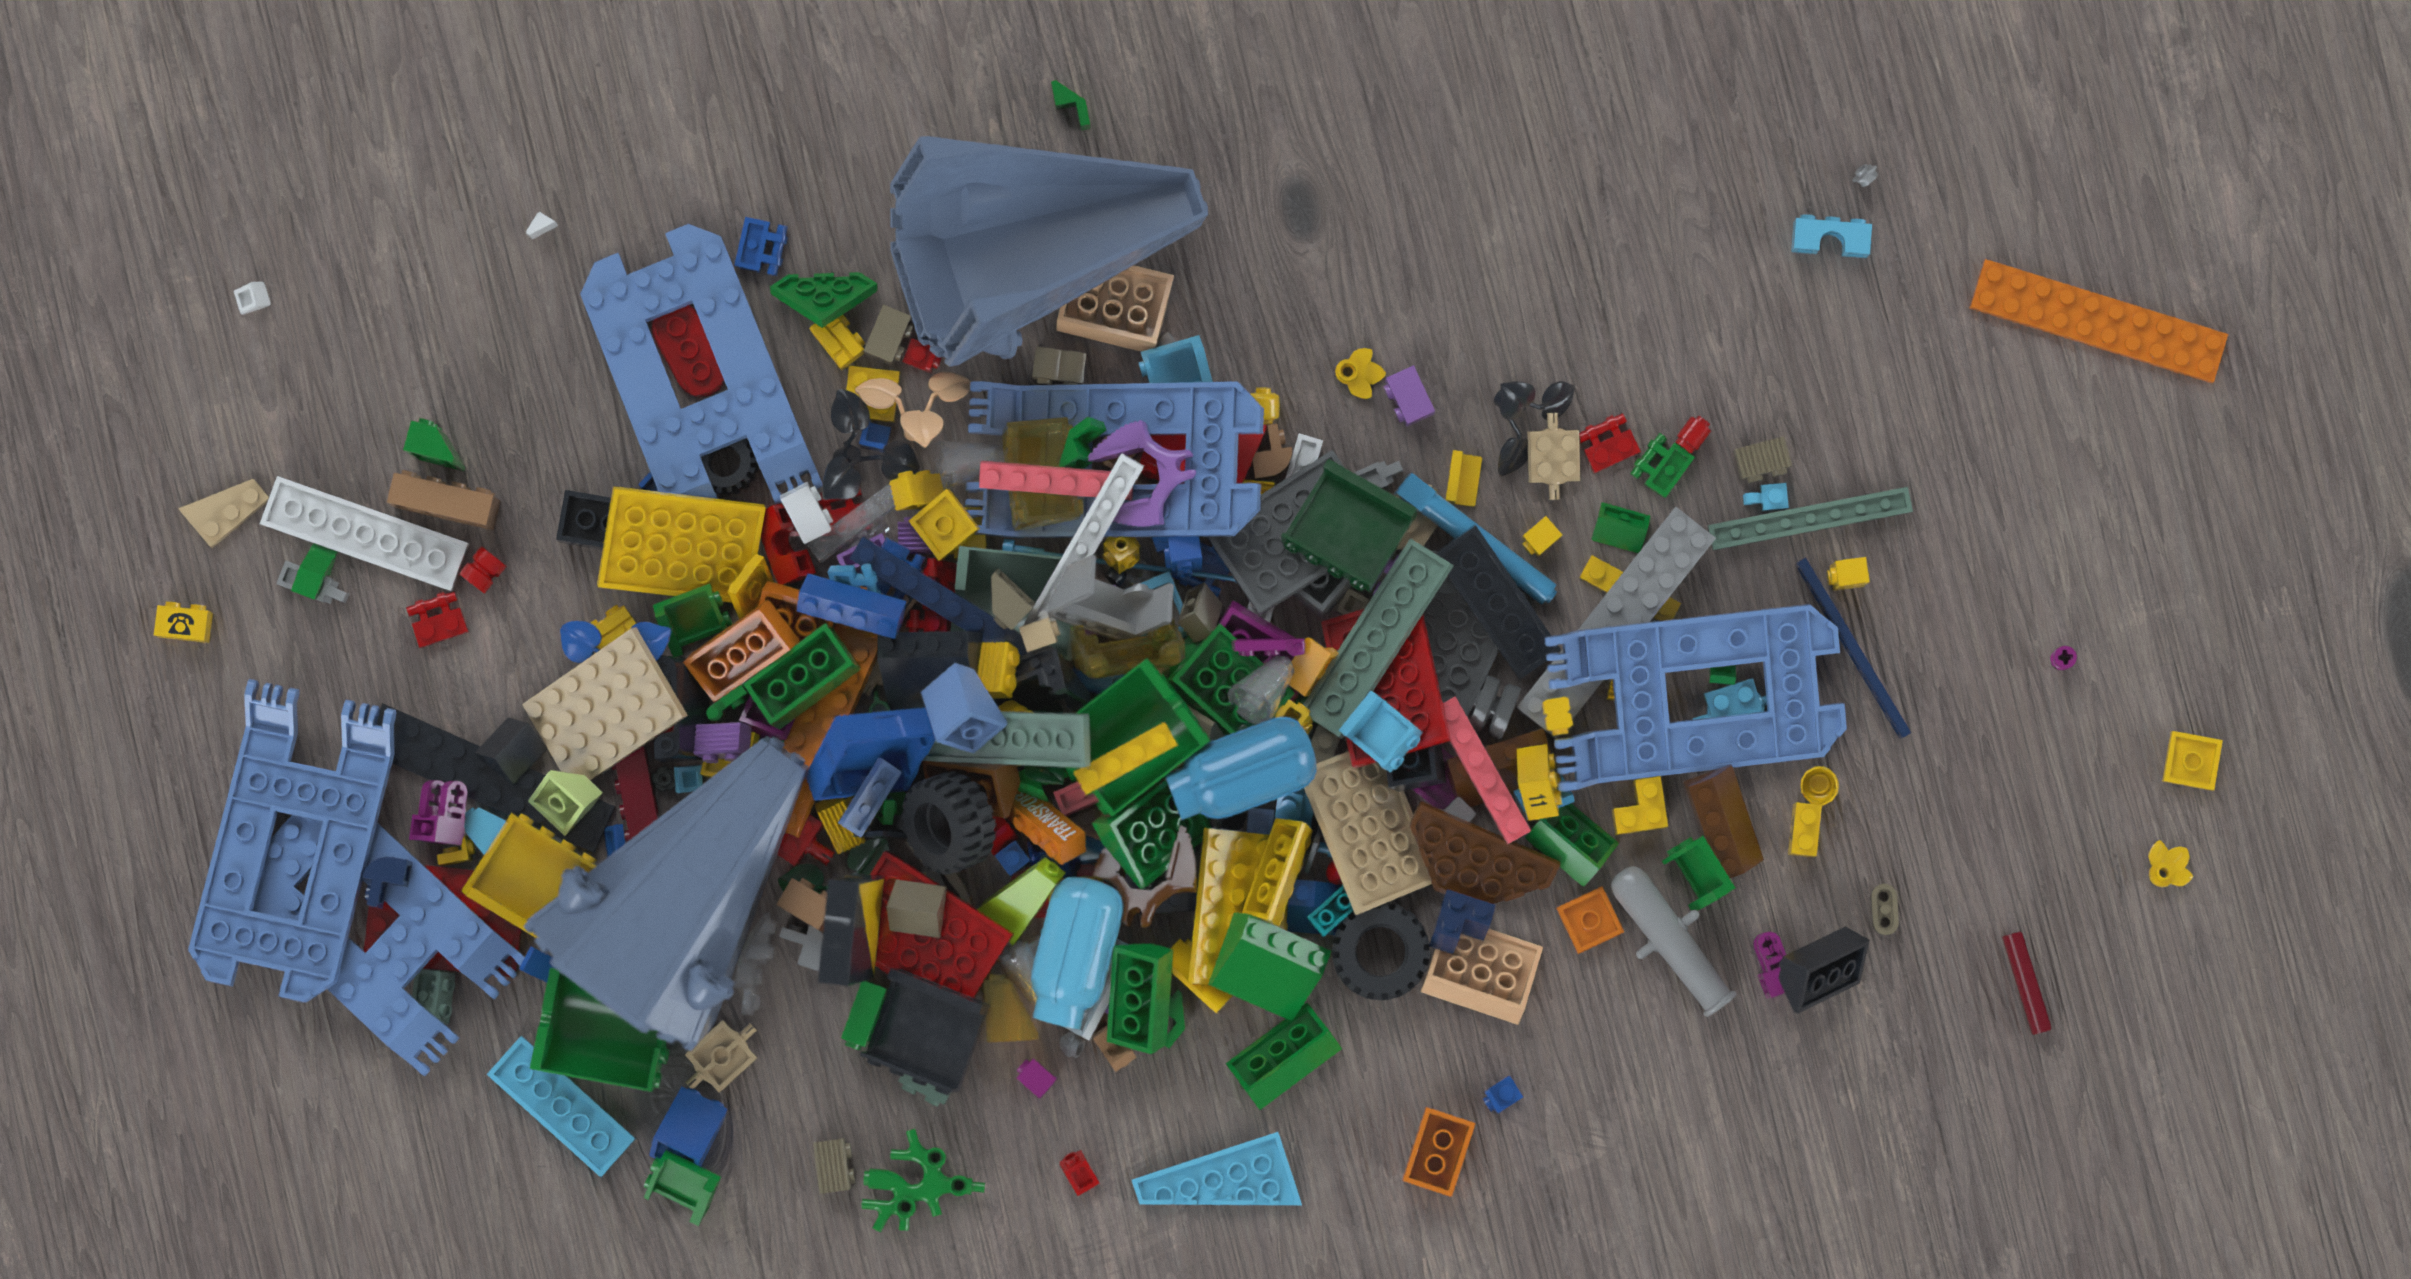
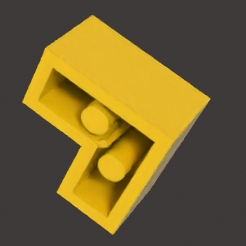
(1648, 812)

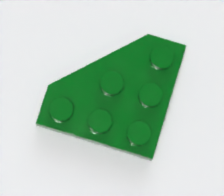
(824, 295)

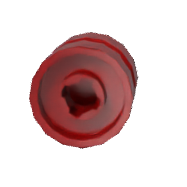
(482, 570)

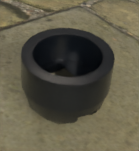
(1115, 578)

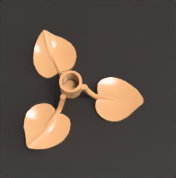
(917, 425)

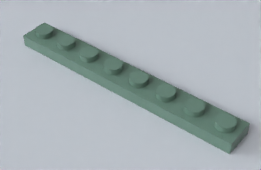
(1810, 518)

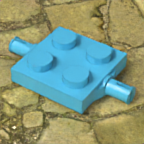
(1734, 700)

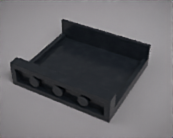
(926, 1031)

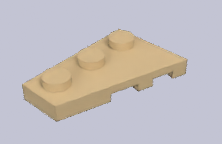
(225, 511)

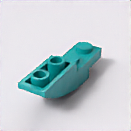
(1331, 912)

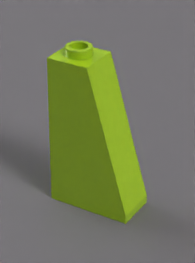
(1023, 897)

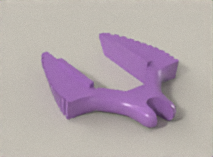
(1136, 439)

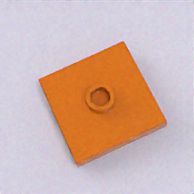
(1590, 920)

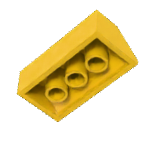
(1278, 870)

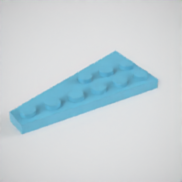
(1237, 1175)

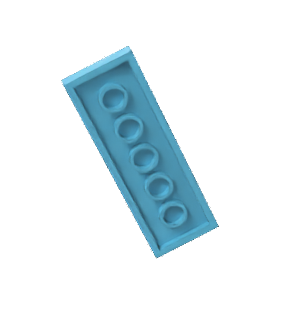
(562, 1108)

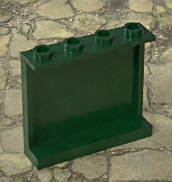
(1349, 526)

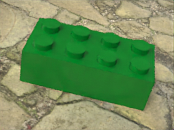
(802, 676)

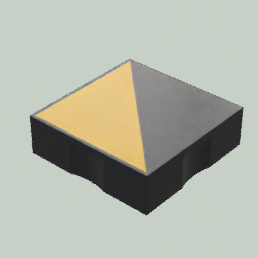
(851, 929)

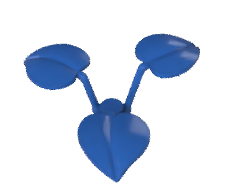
(581, 639)

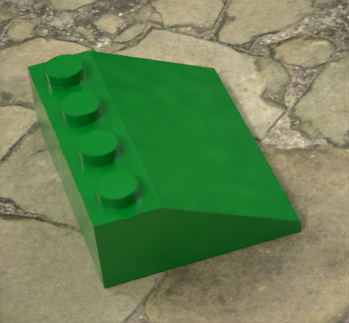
(1208, 676)
(1145, 833)
(1268, 966)

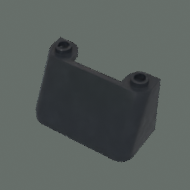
(1046, 678)
(680, 744)

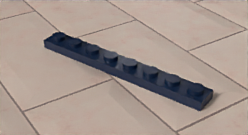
(934, 594)

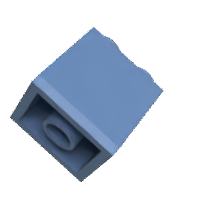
(962, 709)

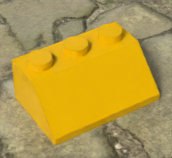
(1212, 997)

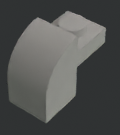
(811, 943)

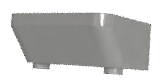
(1107, 608)

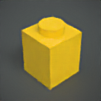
(1540, 537)

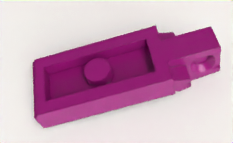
(1270, 646)

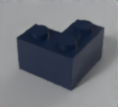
(1459, 916)

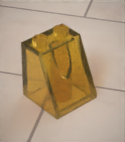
(1007, 1014)

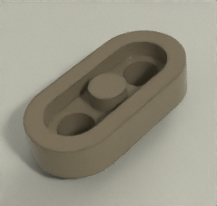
(1885, 909)

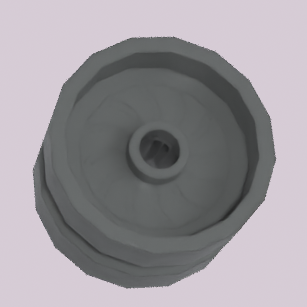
(1491, 706)

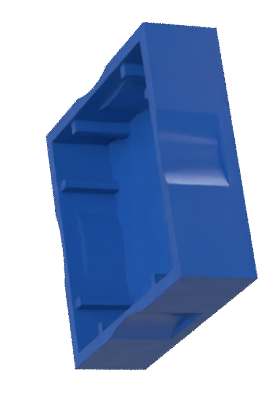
(857, 743)

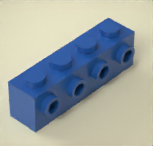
(851, 606)

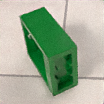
(863, 1015)

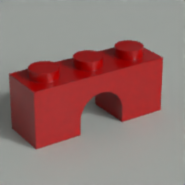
(785, 562)

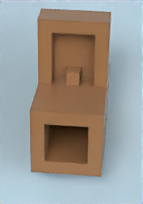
(1275, 461)
(1115, 1054)

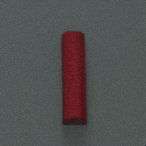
(2026, 983)

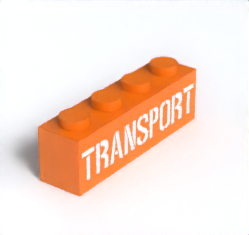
(1047, 827)

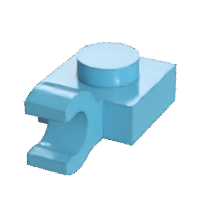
(1770, 497)

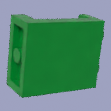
(692, 616)
(1701, 871)
(682, 1183)

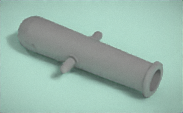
(1670, 938)

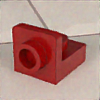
(921, 357)
(1078, 1172)

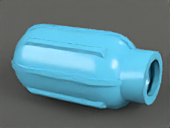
(1075, 950)

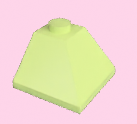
(564, 798)

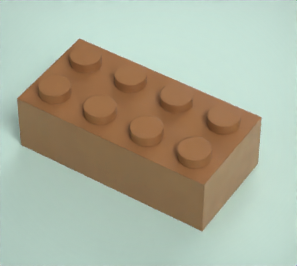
(443, 501)

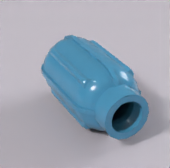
(1244, 770)

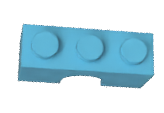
(1853, 235)

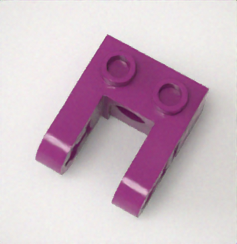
(442, 822)
(1770, 967)

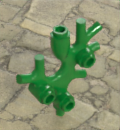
(928, 1190)

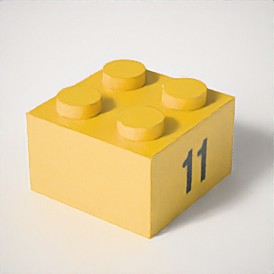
(1538, 782)

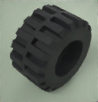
(741, 478)

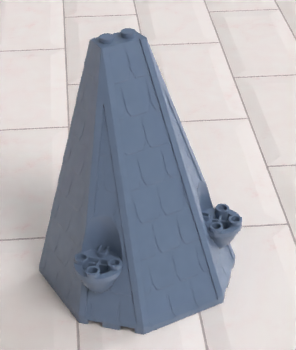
(1018, 232)
(672, 907)

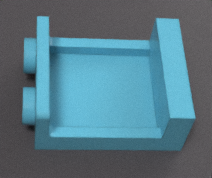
(1176, 362)
(1381, 731)

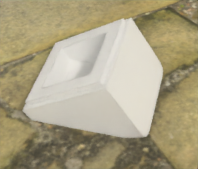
(540, 225)
(252, 297)

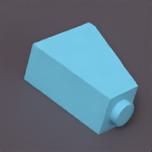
(482, 827)

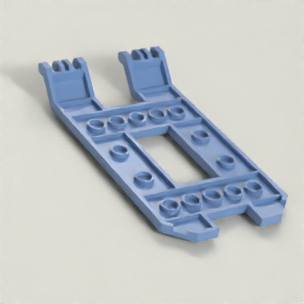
(755, 399)
(1203, 411)
(1642, 654)
(261, 787)
(428, 922)

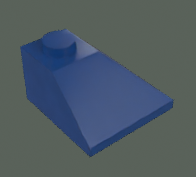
(1304, 900)

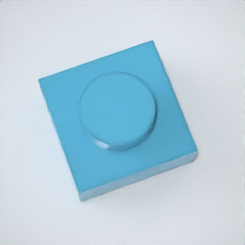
(687, 778)

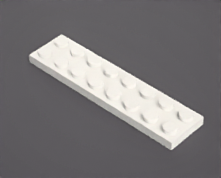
(364, 533)

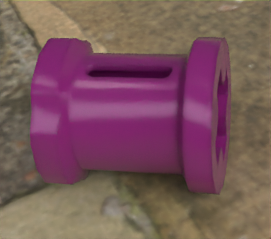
(2067, 651)

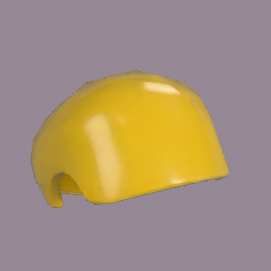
(1819, 785)

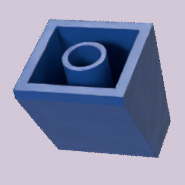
(689, 1127)

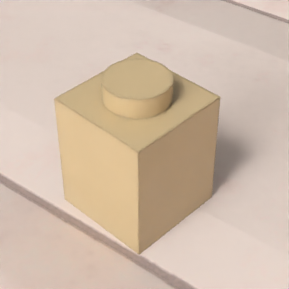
(1039, 633)

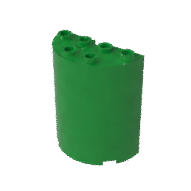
(1128, 710)
(592, 1042)

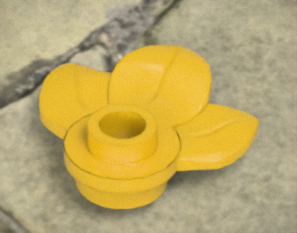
(1364, 373)
(2171, 862)

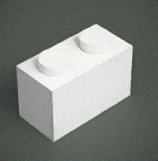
(806, 512)

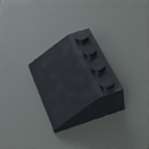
(918, 658)

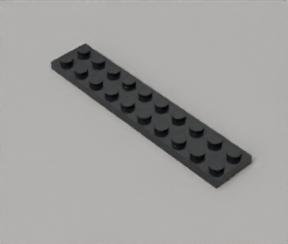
(447, 757)

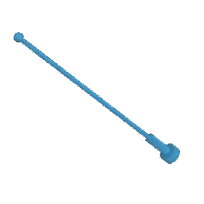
(1009, 545)

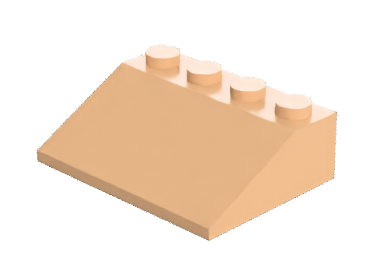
(1121, 310)
(1485, 974)

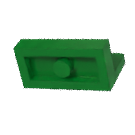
(1620, 527)

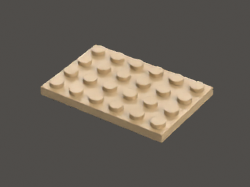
(605, 707)
(1366, 832)

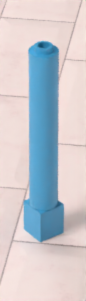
(1455, 522)

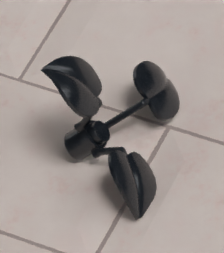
(1512, 401)
(840, 478)

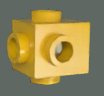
(1121, 552)
(1297, 712)

